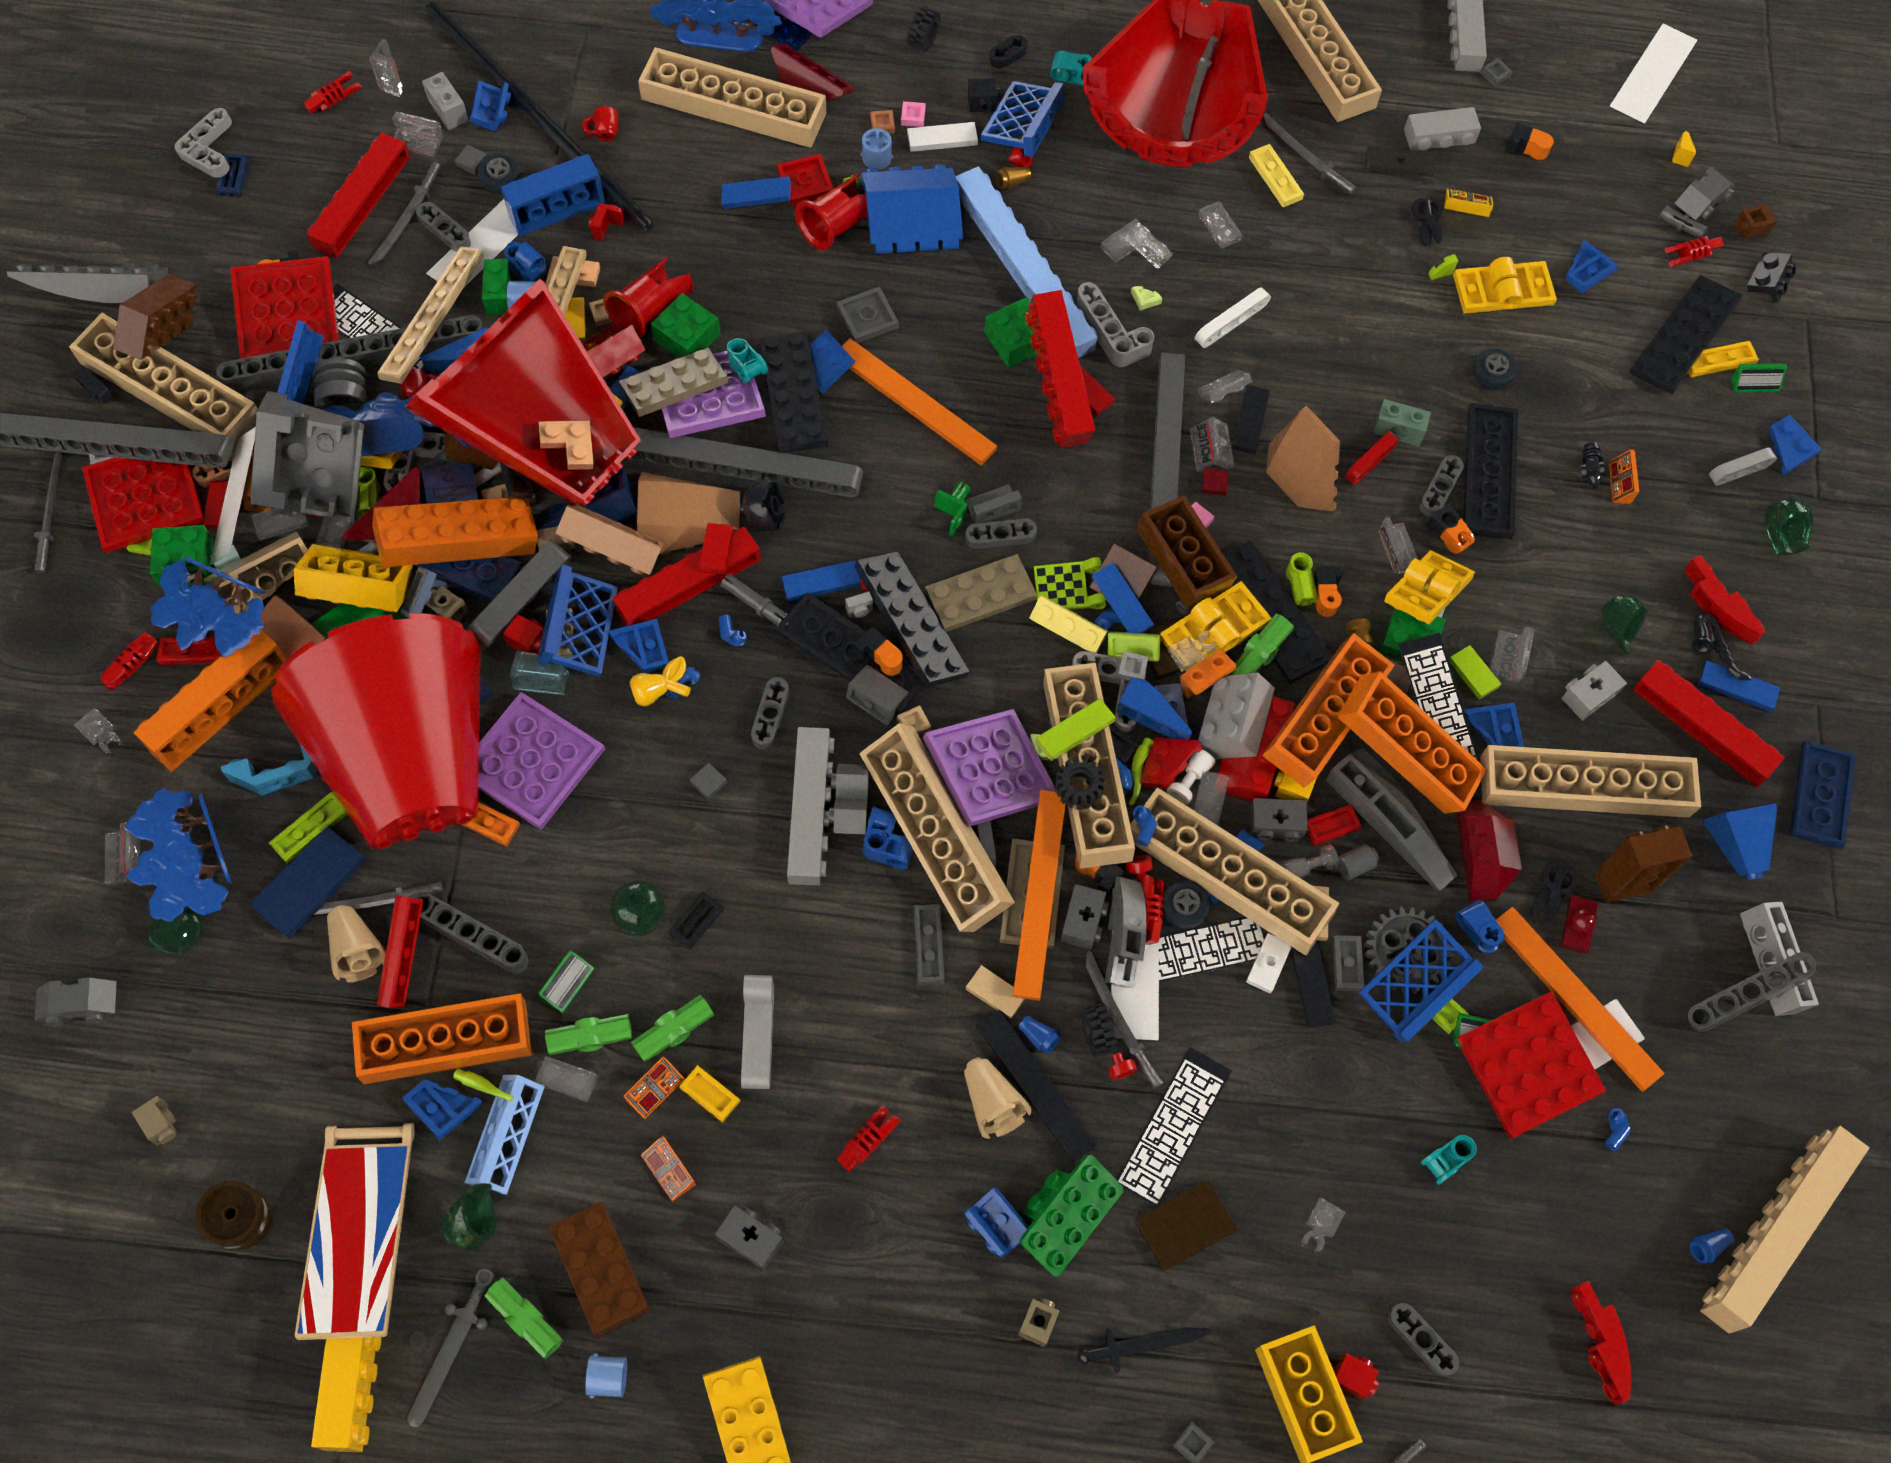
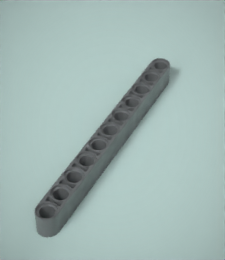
(367, 350)
(115, 440)
(1167, 441)
(748, 463)

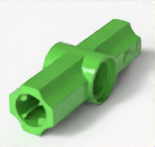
(1263, 646)
(672, 1028)
(588, 1034)
(523, 1318)

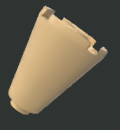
(352, 945)
(994, 1100)

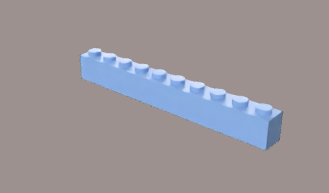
(1017, 250)

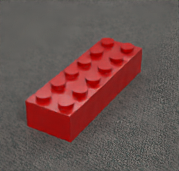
(1059, 369)

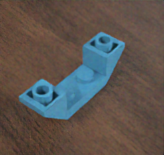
(269, 780)

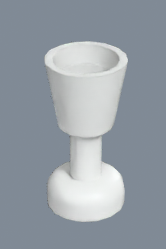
(1197, 764)

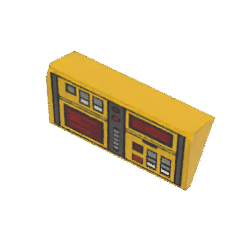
(1468, 202)

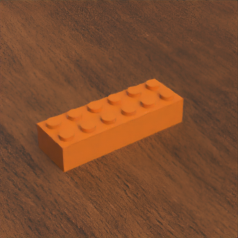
(454, 531)
(210, 701)
(1313, 728)
(1412, 742)
(441, 1038)

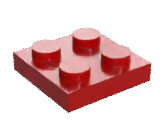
(807, 177)

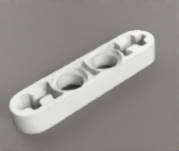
(1232, 317)

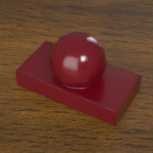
(1579, 924)

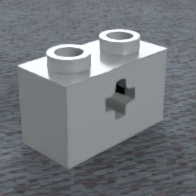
(445, 100)
(1593, 690)

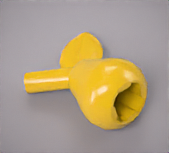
(650, 687)

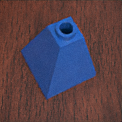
(1745, 838)

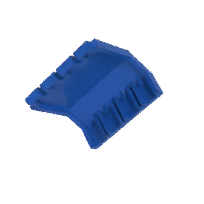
(912, 208)

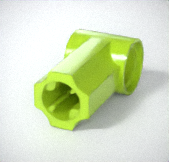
(367, 491)
(1302, 580)

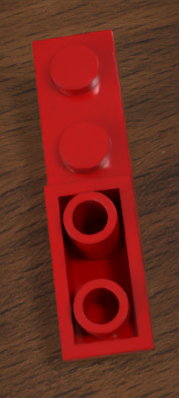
(1730, 610)
(1611, 1353)

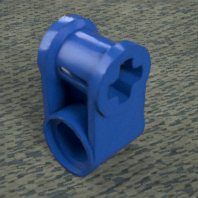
(1478, 924)

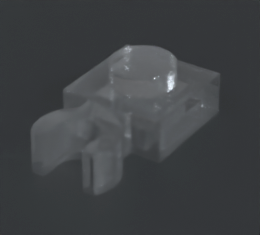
(1189, 652)
(97, 729)
(1324, 1221)

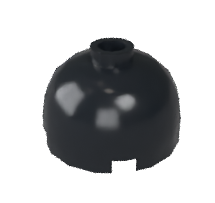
(762, 506)

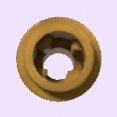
(1012, 176)

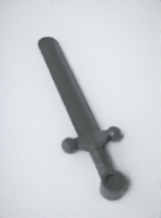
(450, 1348)

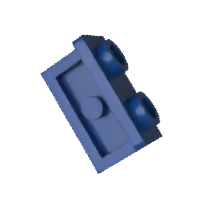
(489, 105)
(996, 1222)

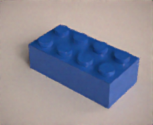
(553, 195)

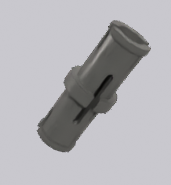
(1696, 229)

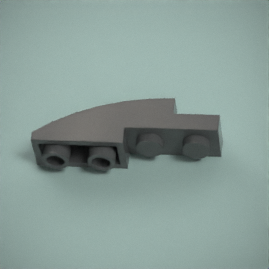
(1129, 932)

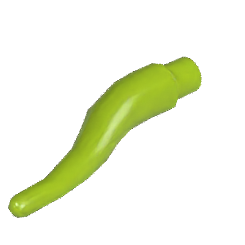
(1137, 766)
(479, 1083)

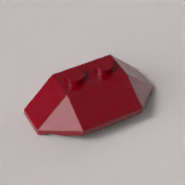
(806, 74)
(403, 493)
(1487, 850)

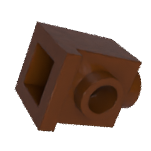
(1751, 222)

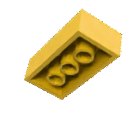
(351, 578)
(345, 1394)
(1308, 1395)

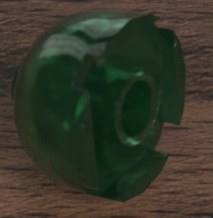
(637, 908)

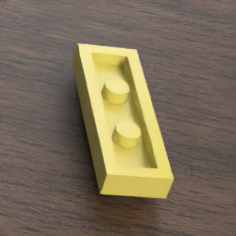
(1276, 175)
(1068, 624)

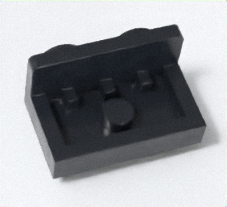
(1772, 275)

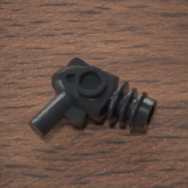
(1593, 464)

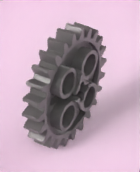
(1397, 928)

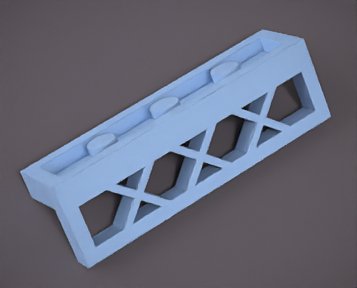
(496, 1131)

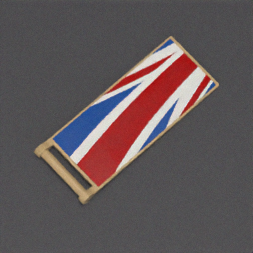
(355, 1235)

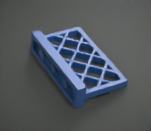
(1039, 120)
(300, 363)
(556, 621)
(1431, 1002)

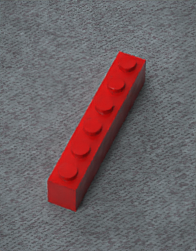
(358, 195)
(682, 581)
(1708, 723)

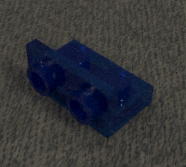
(790, 32)

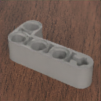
(1093, 303)
(757, 1031)

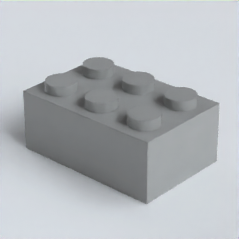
(1236, 716)

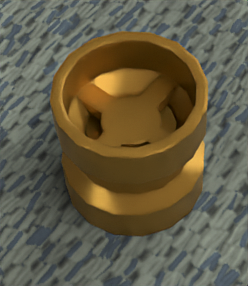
(1362, 629)

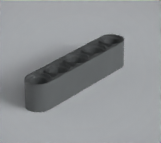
(519, 593)
(478, 940)
(1761, 982)

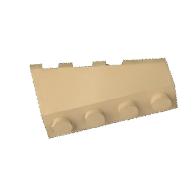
(262, 569)

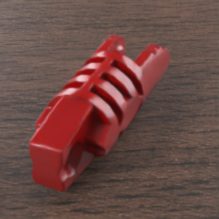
(331, 94)
(1693, 250)
(129, 661)
(1153, 896)
(867, 1138)

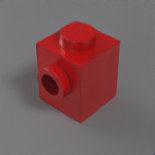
(524, 634)
(1356, 1376)

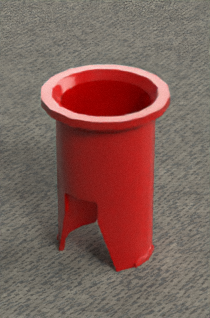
(831, 214)
(645, 297)

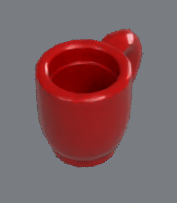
(605, 123)
(415, 382)

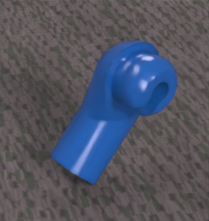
(1107, 619)
(730, 635)
(689, 675)
(1125, 776)
(1146, 823)
(1619, 1127)

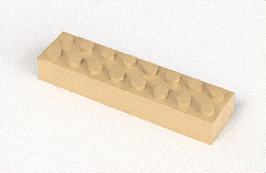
(1325, 55)
(732, 97)
(166, 383)
(1590, 781)
(936, 828)
(1103, 830)
(1236, 873)
(1783, 1229)

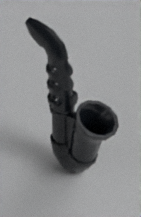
(1708, 635)

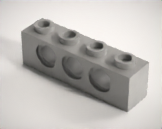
(1771, 943)

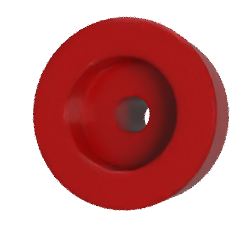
(1019, 159)
(1139, 865)
(1121, 1067)

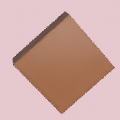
(883, 120)

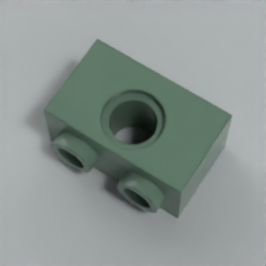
(1403, 421)

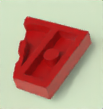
(1167, 760)

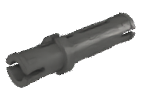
(762, 605)

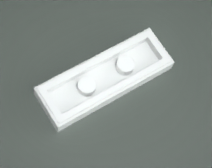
(942, 136)

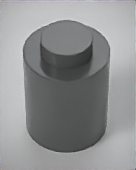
(1357, 861)

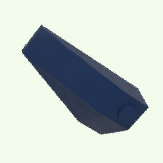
(613, 501)

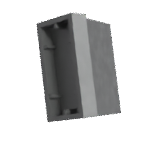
(305, 458)

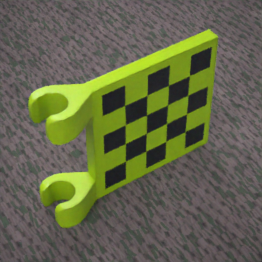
(1067, 584)

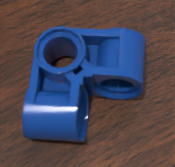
(528, 263)
(894, 849)

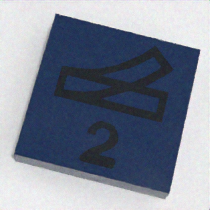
(449, 483)

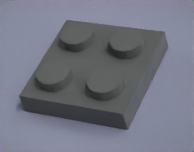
(867, 315)

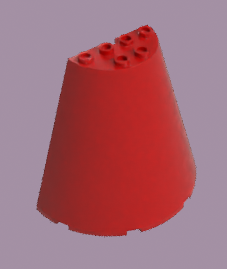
(1147, 72)
(525, 374)
(390, 721)

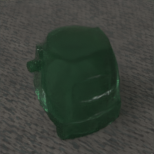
(1789, 526)
(1624, 619)
(178, 935)
(470, 1219)

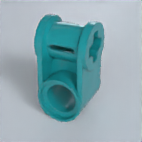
(1068, 67)
(745, 360)
(1446, 1161)

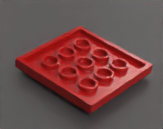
(278, 294)
(139, 496)
(1530, 1065)

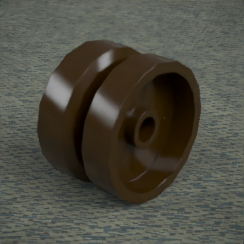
(233, 1215)

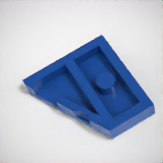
(1589, 268)
(829, 360)
(1792, 444)
(642, 645)
(1496, 724)
(440, 1107)

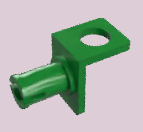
(953, 505)

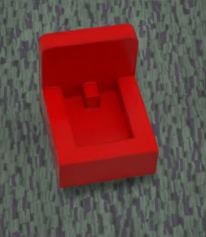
(603, 217)

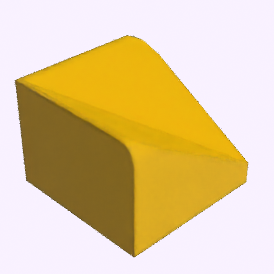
(1684, 150)

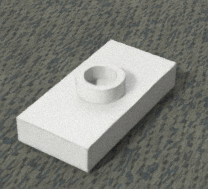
(1268, 963)

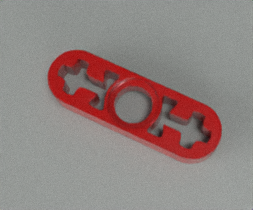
(1372, 458)

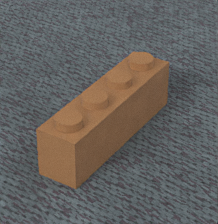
(609, 538)

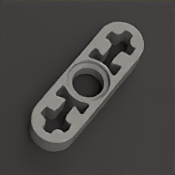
(1742, 466)

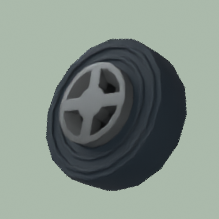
(491, 169)
(1503, 368)
(1189, 895)

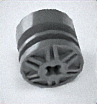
(340, 384)

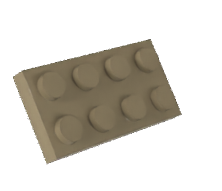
(673, 382)
(981, 593)
(1017, 886)

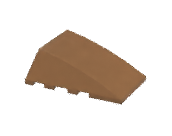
(1304, 461)
(680, 509)

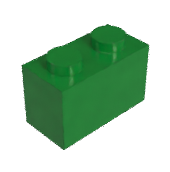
(495, 281)

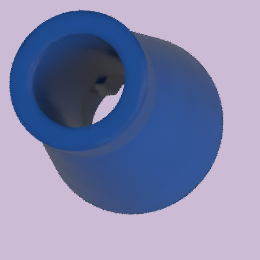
(1040, 1035)
(1710, 1245)

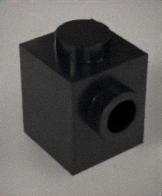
(983, 95)

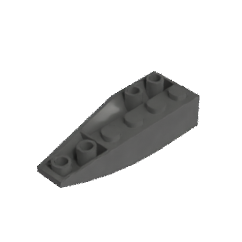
(93, 282)
(1391, 814)

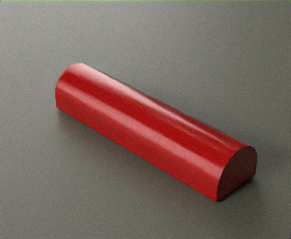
(399, 952)

